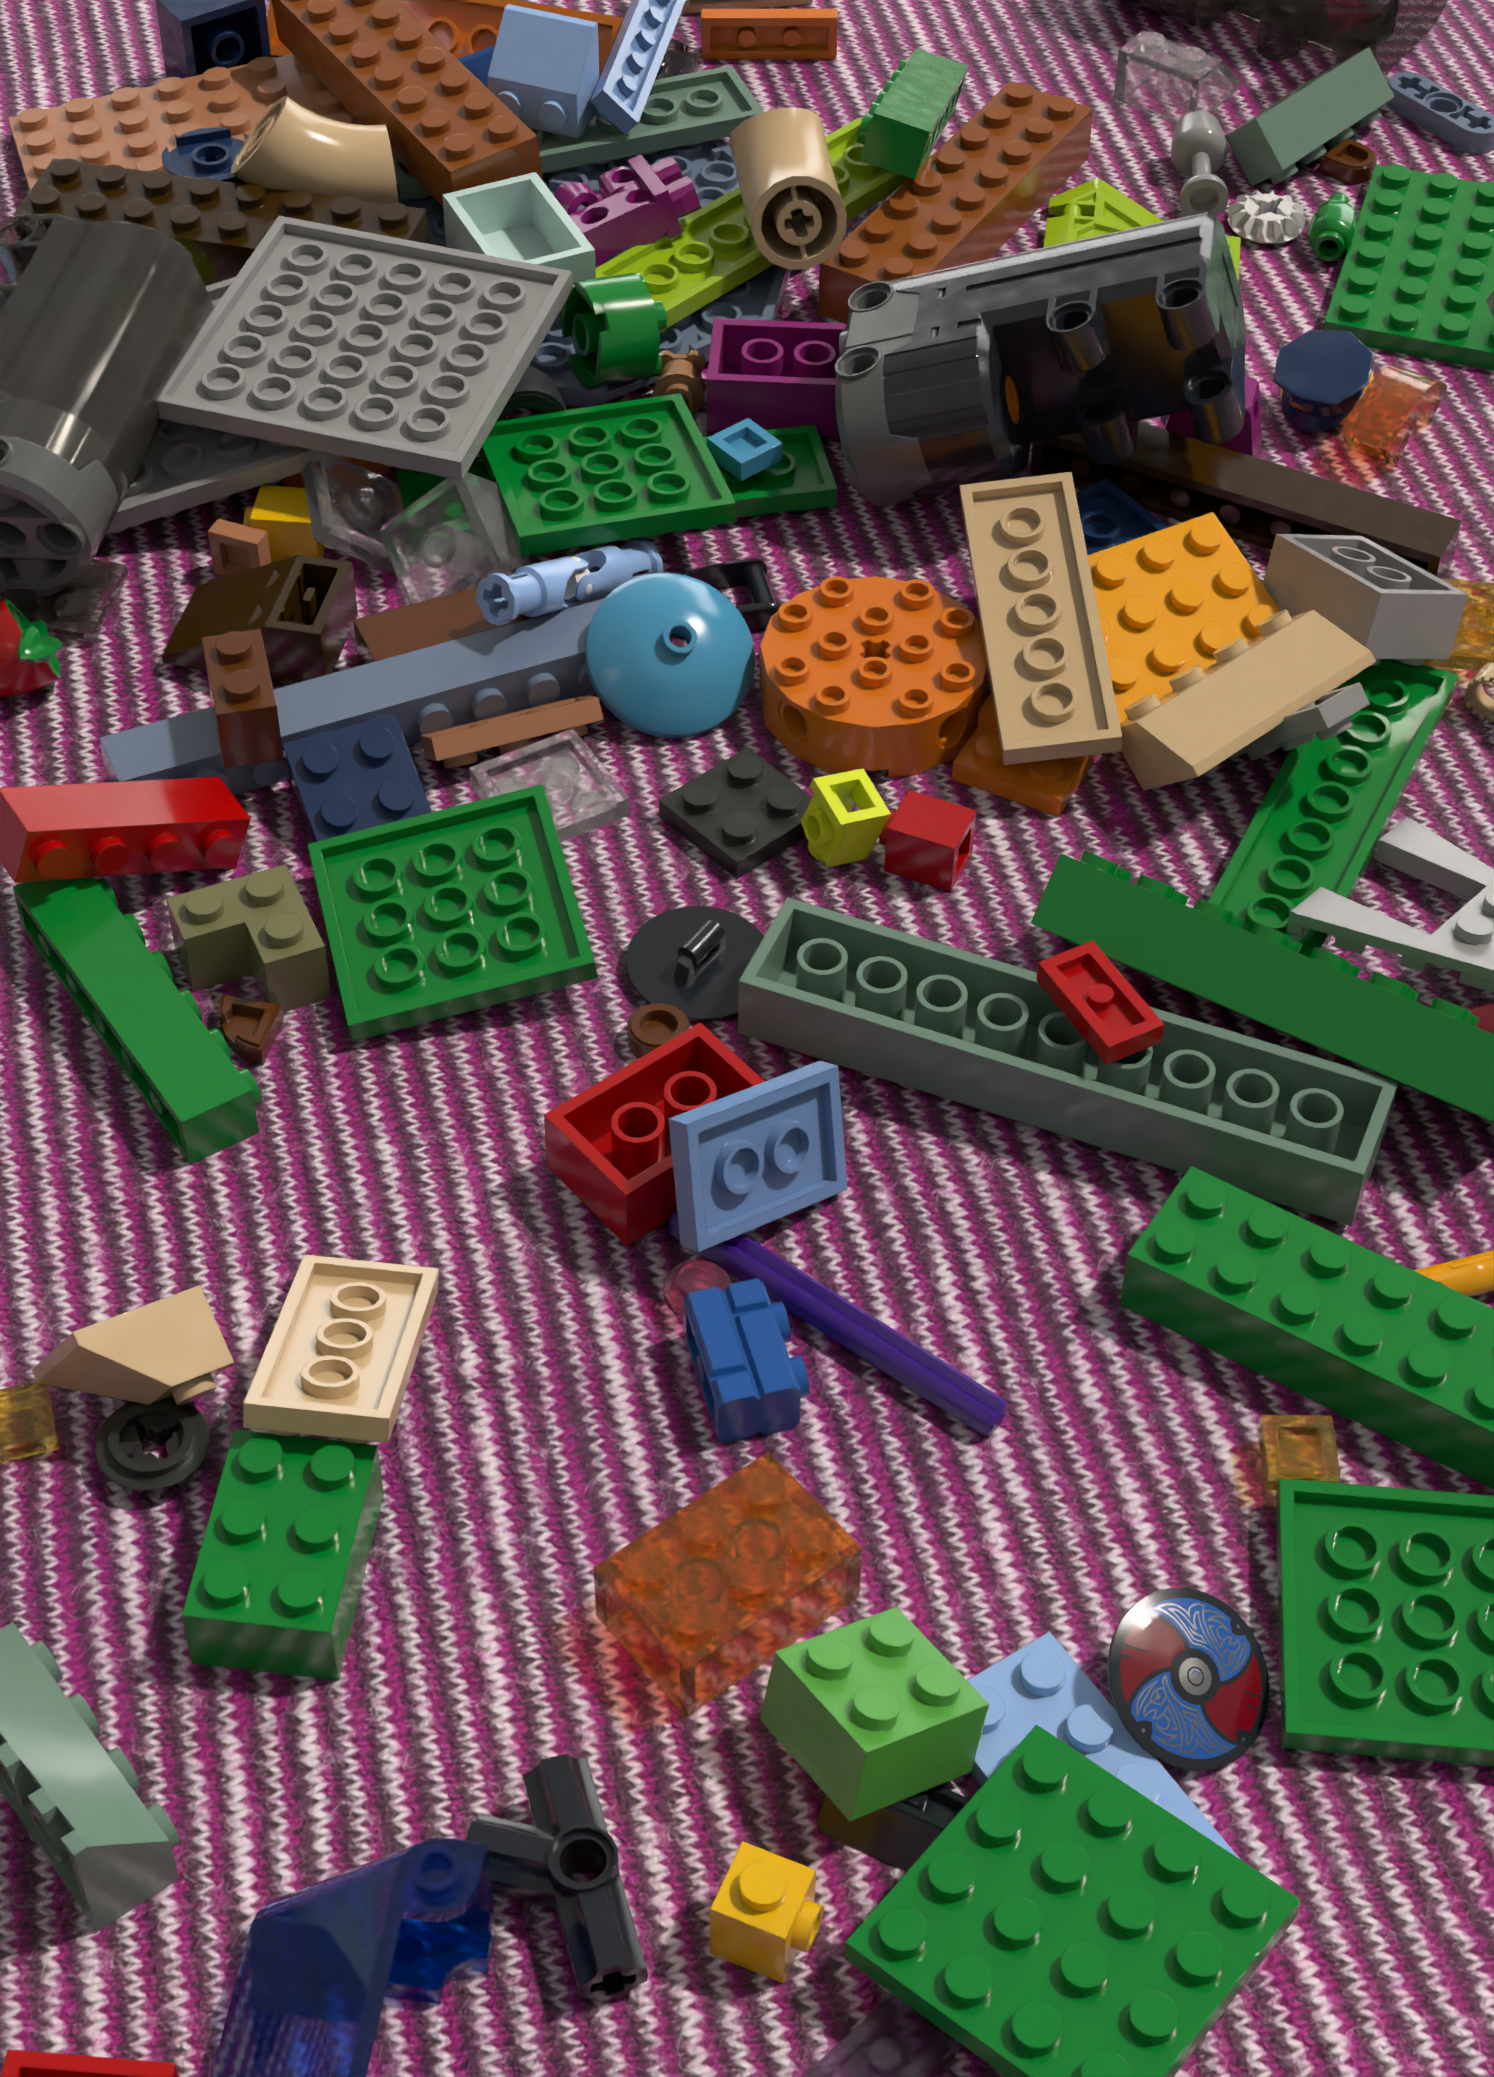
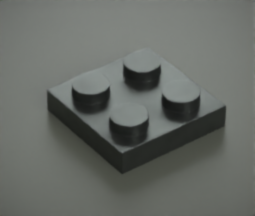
(738, 812)

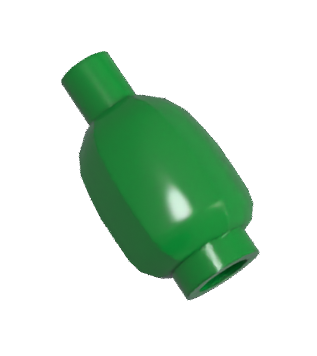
(1332, 228)

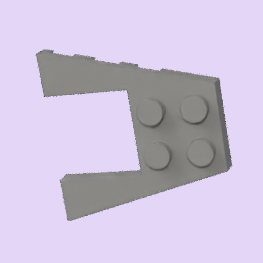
(1459, 944)

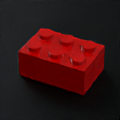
(616, 1135)

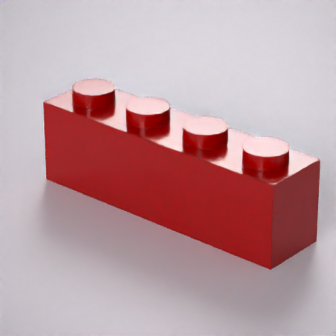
(119, 828)

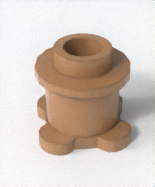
(682, 375)

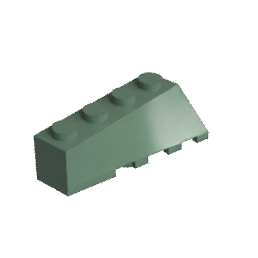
(1309, 117)
(74, 1792)

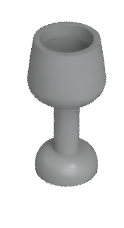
(1198, 152)

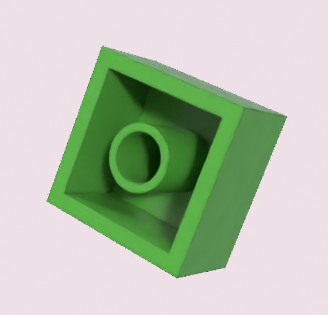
(873, 1712)

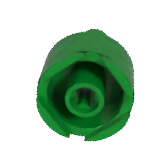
(613, 330)

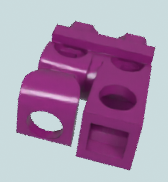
(631, 205)

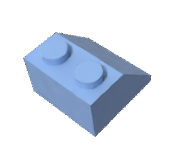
(546, 69)

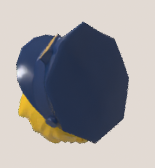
(1322, 378)

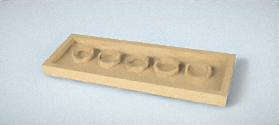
(1039, 619)

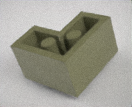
(249, 929)

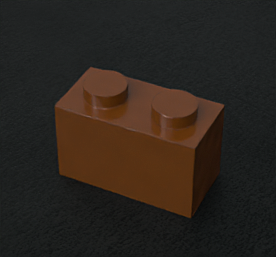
(242, 698)

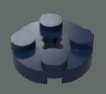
(204, 154)

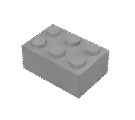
(1367, 594)

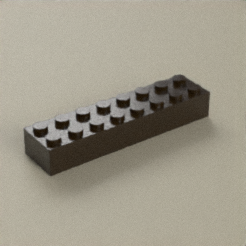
(206, 216)

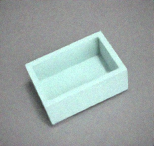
(518, 223)

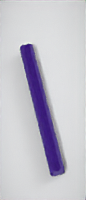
(859, 1331)

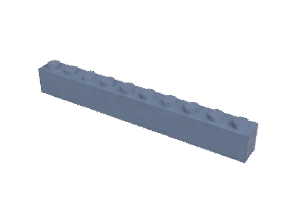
(425, 688)

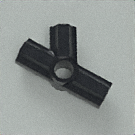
(535, 1867)

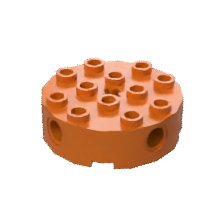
(873, 675)

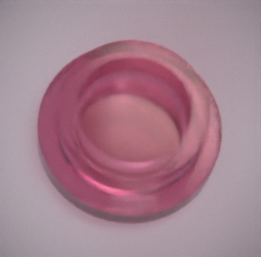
(691, 1277)

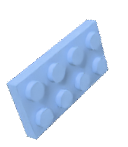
(1050, 1690)

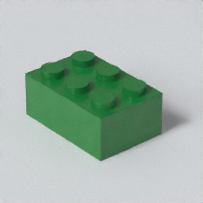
(284, 1555)

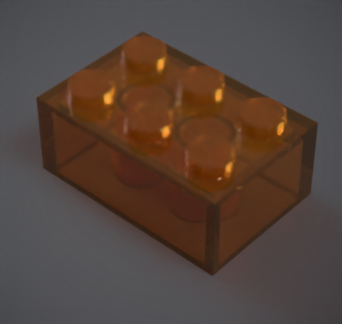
(727, 1582)

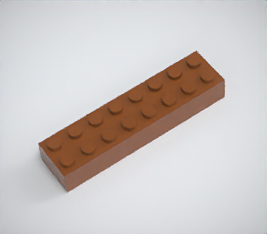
(400, 76)
(965, 195)

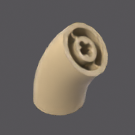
(317, 155)
(789, 187)

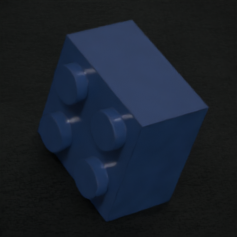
(211, 34)

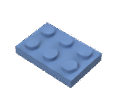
(758, 1155)

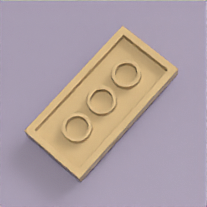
(342, 1350)

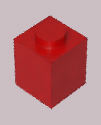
(928, 840)

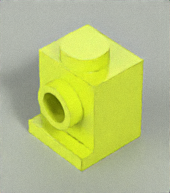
(832, 829)

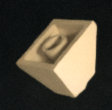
(144, 1353)

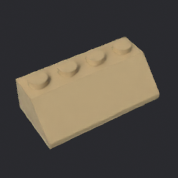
(1237, 697)

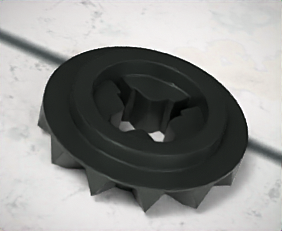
(163, 1422)

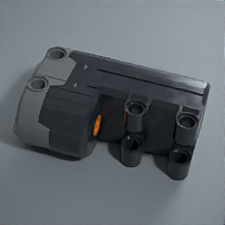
(1087, 336)

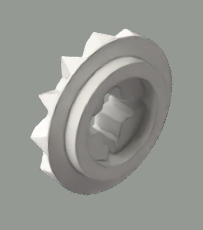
(1266, 217)

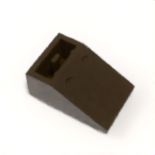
(297, 603)

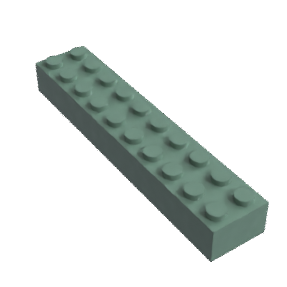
(999, 1043)

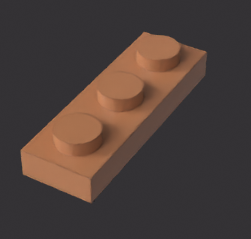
(510, 731)

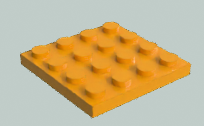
(1173, 604)

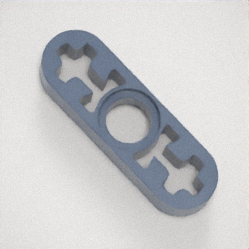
(1442, 113)

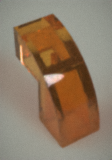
(1389, 411)

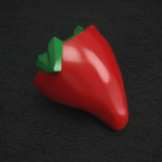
(26, 653)

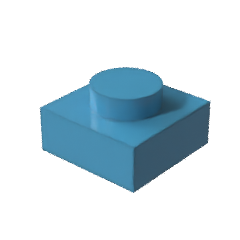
(745, 449)

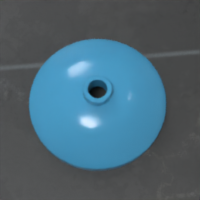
(661, 685)

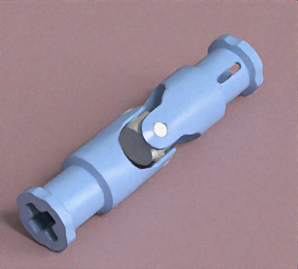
(564, 581)

